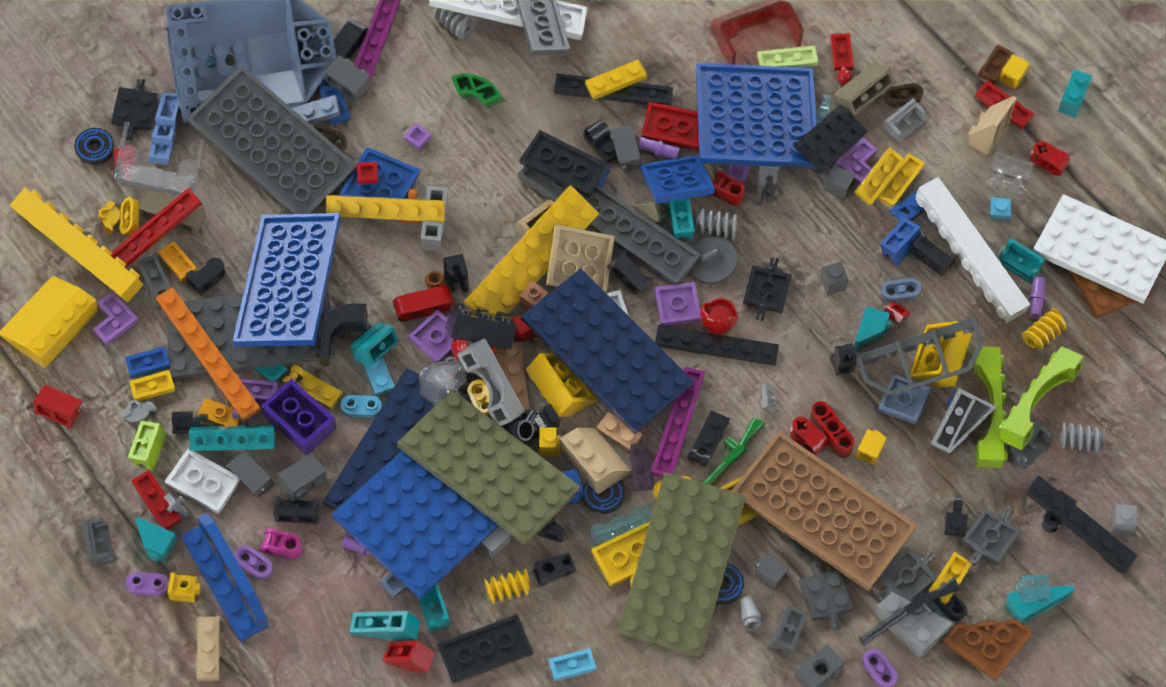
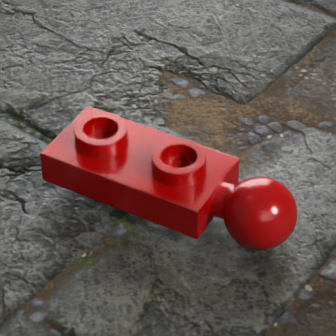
(842, 56)

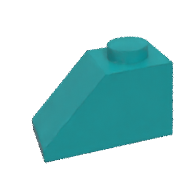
(872, 327)
(156, 540)

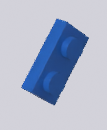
(147, 362)

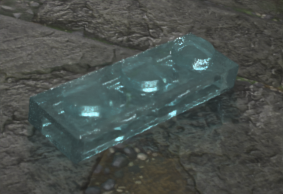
(619, 525)

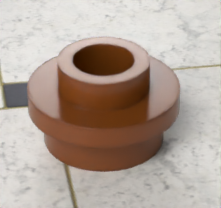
(434, 275)

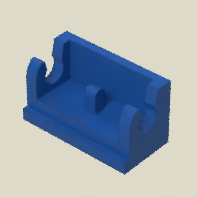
(900, 240)

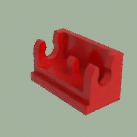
(57, 406)

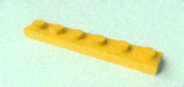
(386, 208)

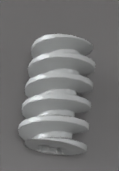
(455, 22)
(717, 223)
(1082, 437)

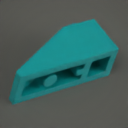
(1027, 610)
(386, 625)

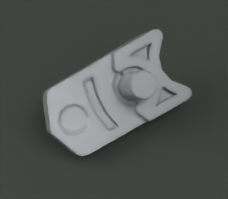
(769, 398)
(175, 504)

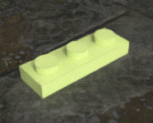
(789, 57)

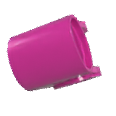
(277, 543)

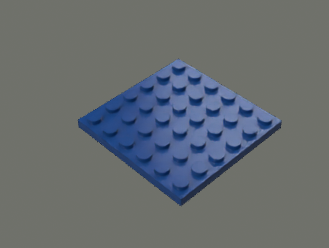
(754, 113)
(413, 523)

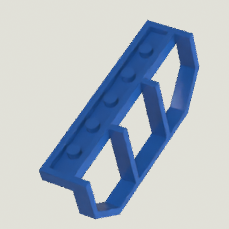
(220, 583)

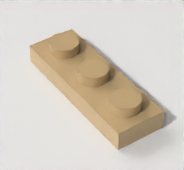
(208, 648)

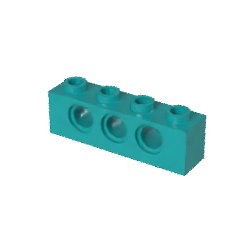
(232, 437)

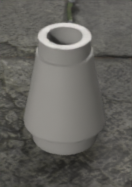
(750, 614)

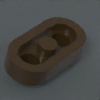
(902, 94)
(332, 135)

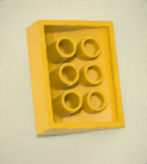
(50, 320)

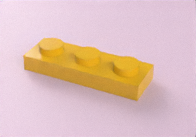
(615, 79)
(879, 176)
(901, 181)

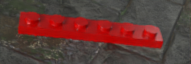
(157, 227)

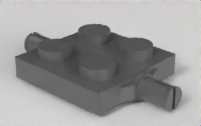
(991, 536)
(908, 575)
(826, 595)

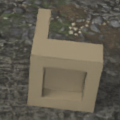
(652, 210)

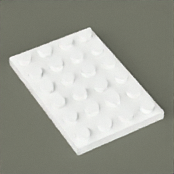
(1102, 248)

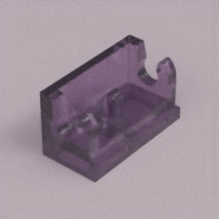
(641, 468)

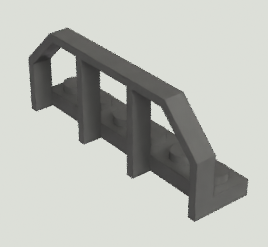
(910, 345)

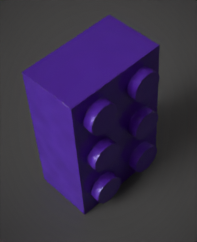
(299, 416)

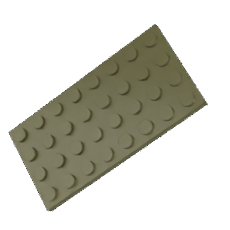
(488, 467)
(682, 565)

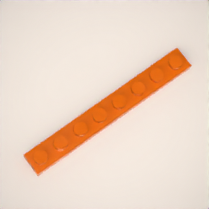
(208, 354)

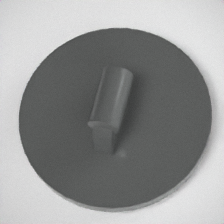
(716, 261)

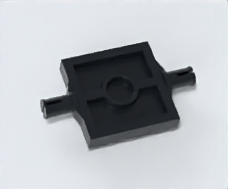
(134, 107)
(767, 289)

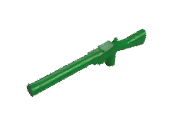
(737, 450)

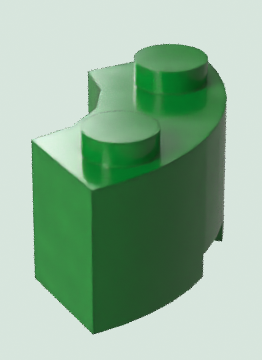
(477, 87)

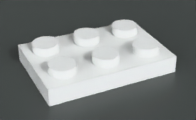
(203, 481)

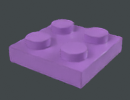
(677, 304)
(432, 337)

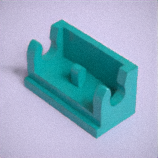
(681, 218)
(1021, 260)
(434, 610)

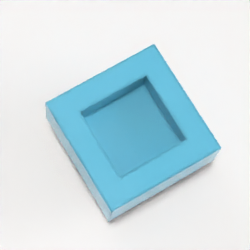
(1000, 208)

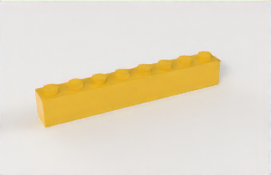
(76, 244)

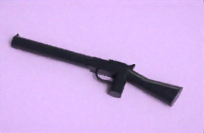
(922, 600)

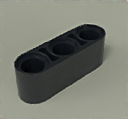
(349, 38)

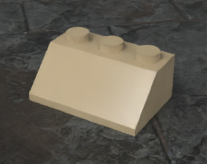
(593, 458)

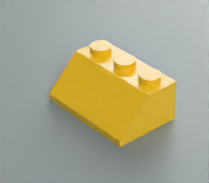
(927, 361)
(559, 385)

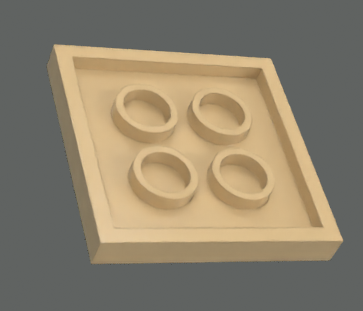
(576, 250)

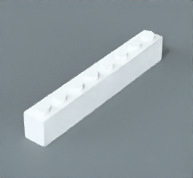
(972, 250)

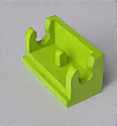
(147, 445)

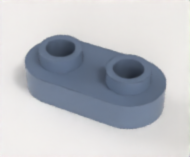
(899, 288)

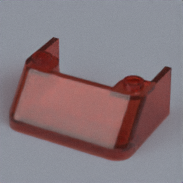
(729, 25)

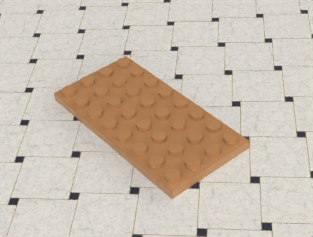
(824, 510)

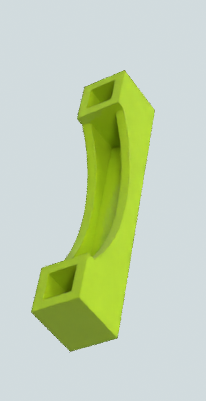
(1061, 368)
(990, 450)

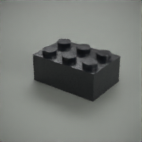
(480, 324)

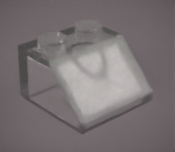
(441, 379)

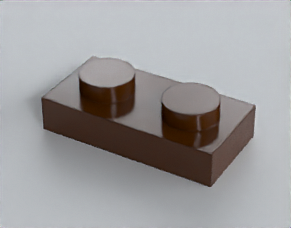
(995, 63)

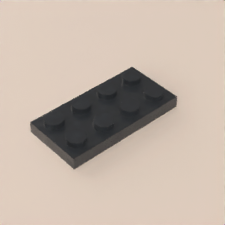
(830, 139)
(564, 163)
(485, 649)

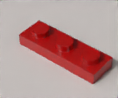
(991, 95)
(154, 499)

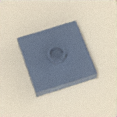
(905, 405)

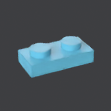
(379, 377)
(572, 664)

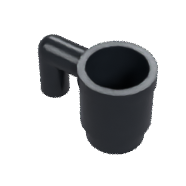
(522, 429)

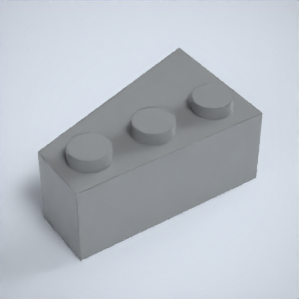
(960, 420)
(917, 632)

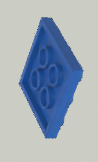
(394, 178)
(676, 179)

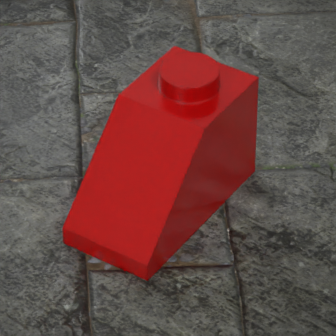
(409, 656)

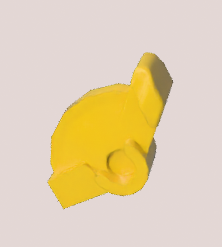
(109, 217)

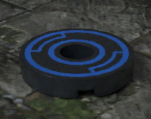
(89, 137)
(603, 505)
(734, 590)

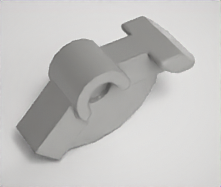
(137, 411)

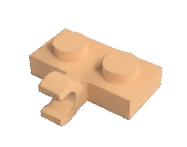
(617, 431)

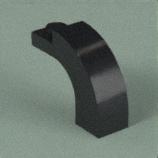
(336, 322)

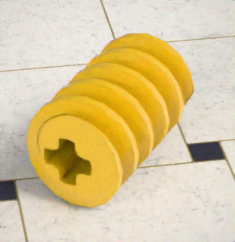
(1044, 330)
(508, 586)

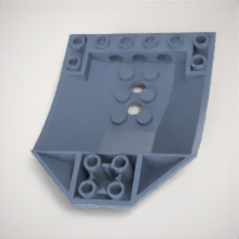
(275, 40)

